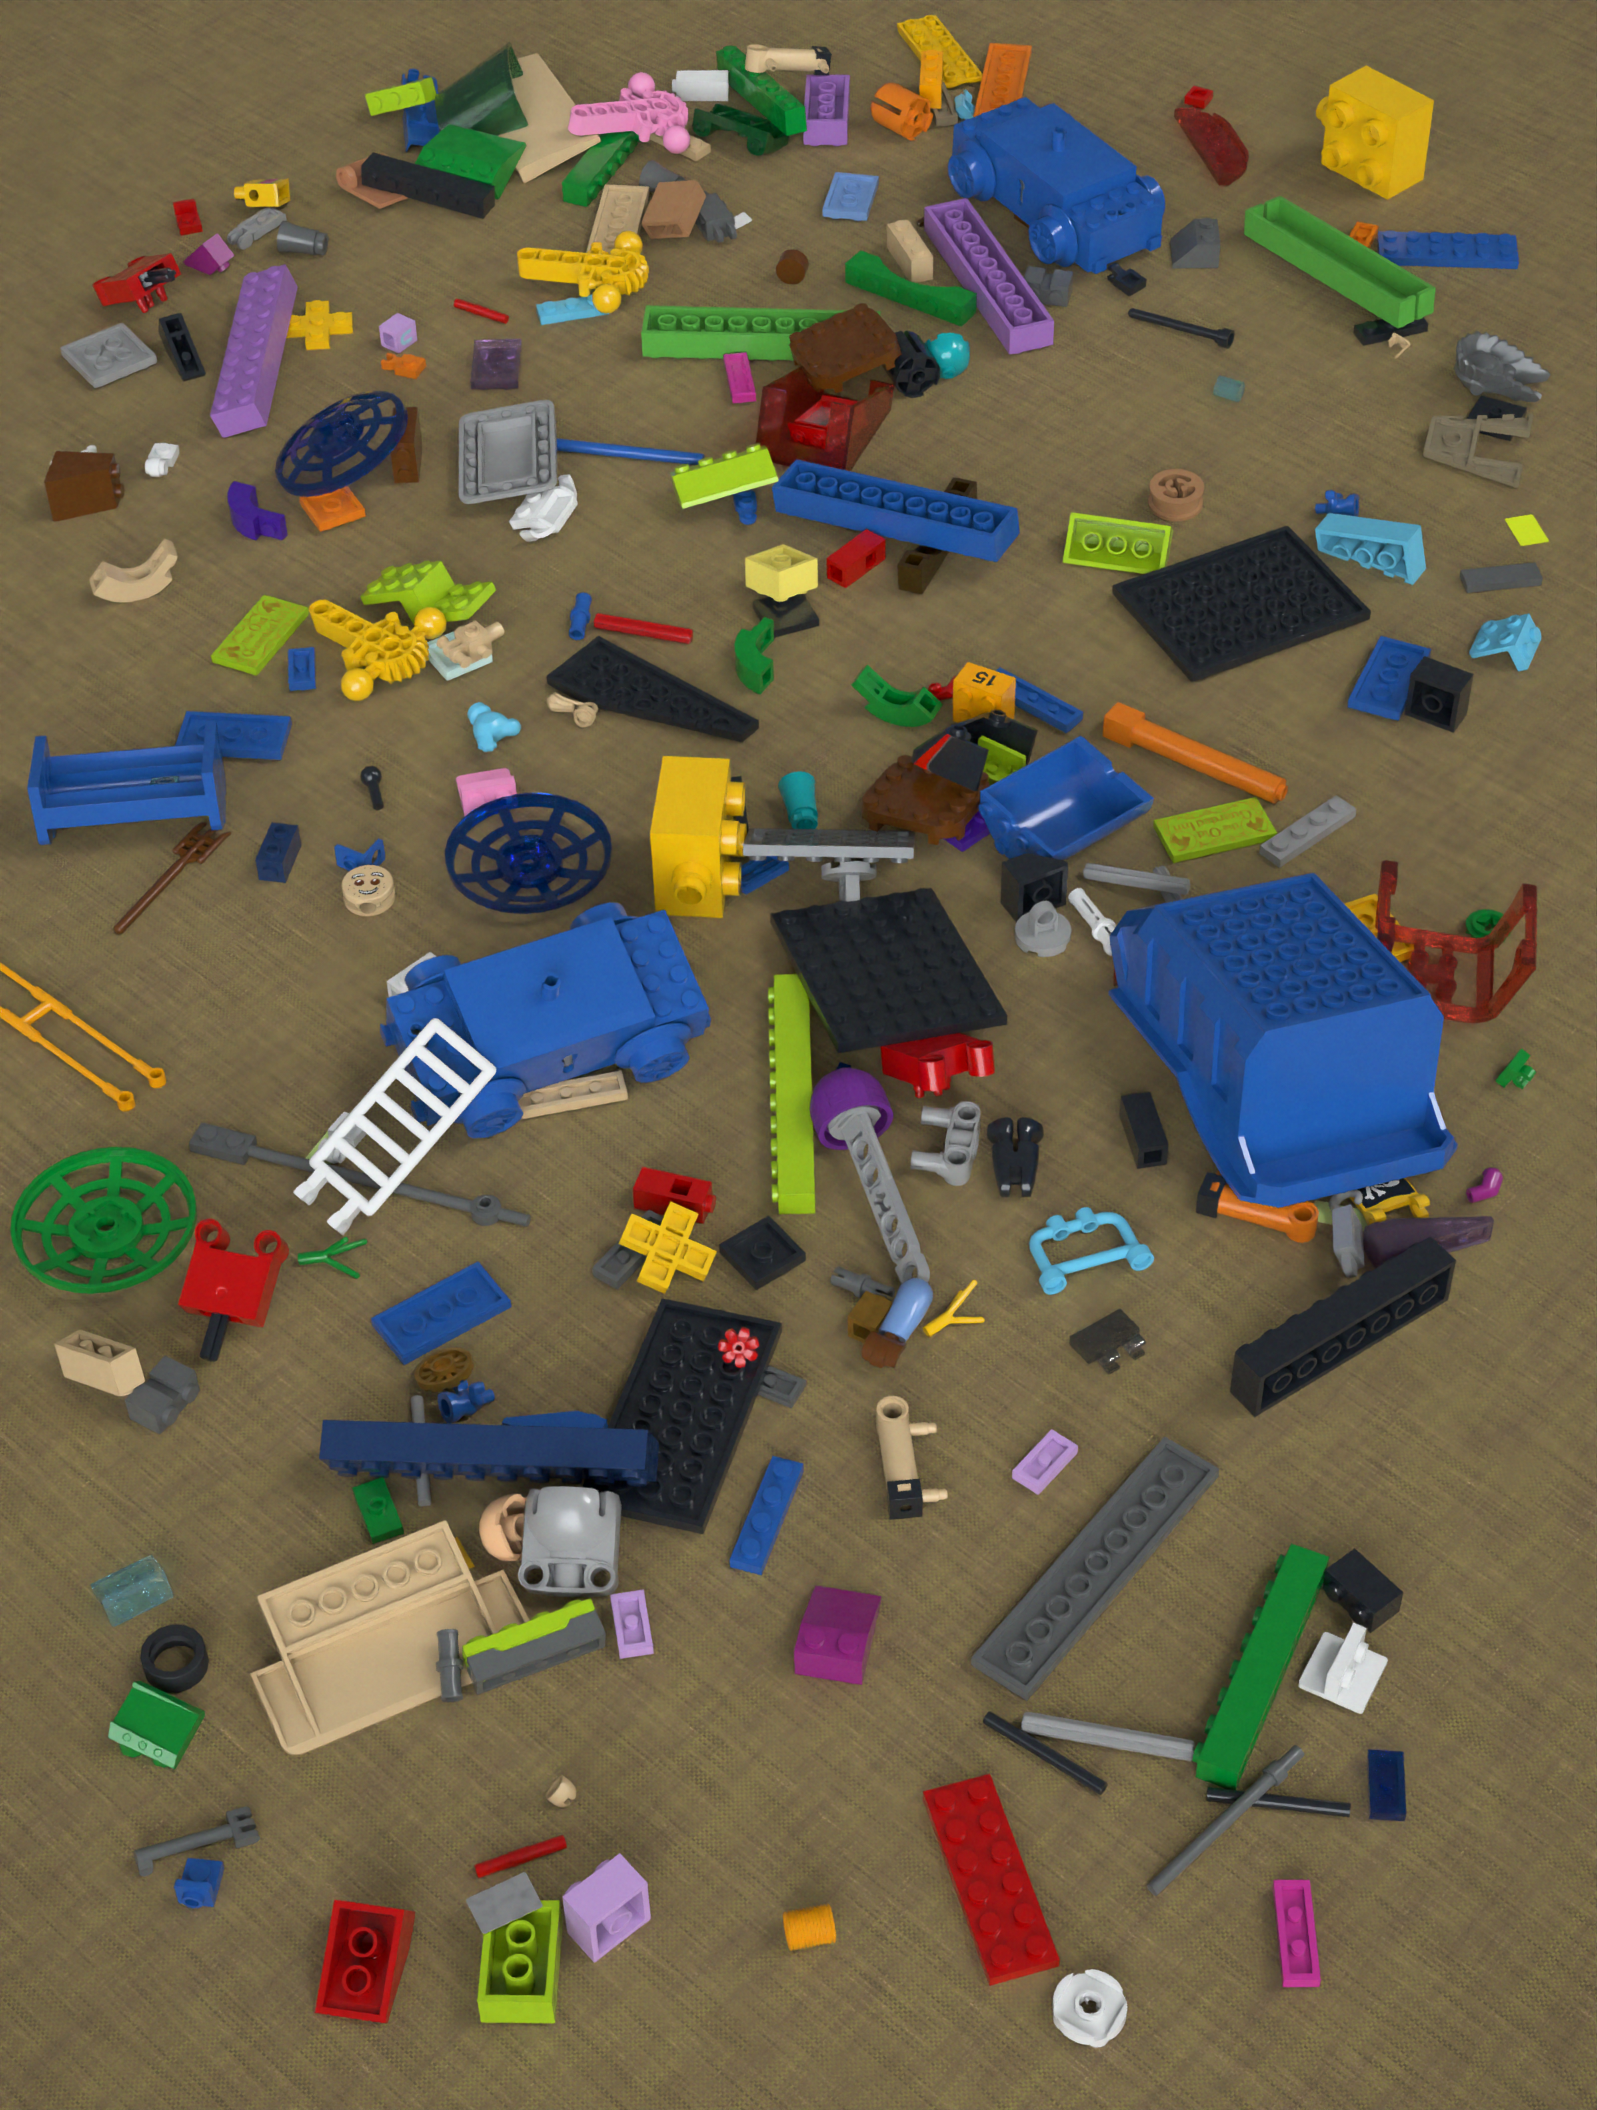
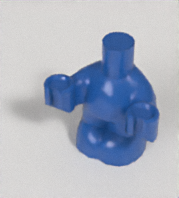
(1338, 505)
(465, 1401)

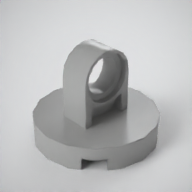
(848, 876)
(1043, 930)

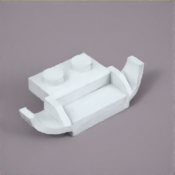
(546, 510)

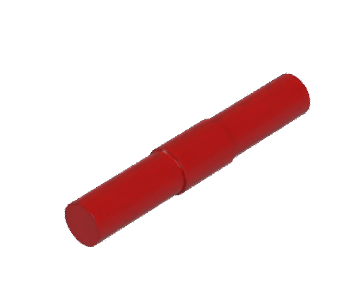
(481, 311)
(520, 1856)

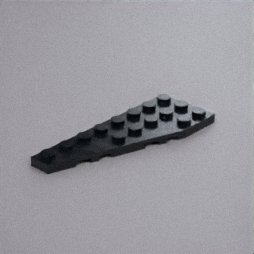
(639, 689)

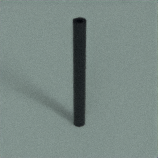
(1045, 1753)
(1283, 1802)

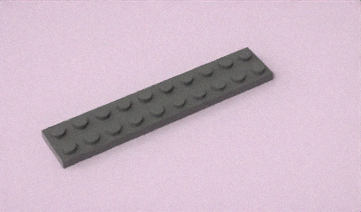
(1094, 1568)

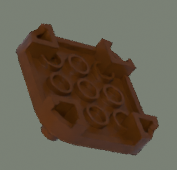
(844, 347)
(920, 802)

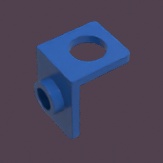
(350, 859)

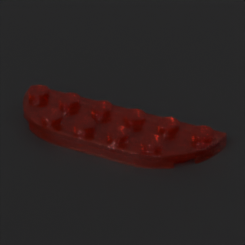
(1215, 143)

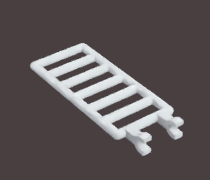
(356, 1202)

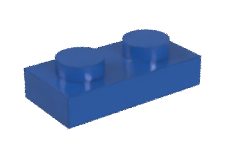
(301, 669)

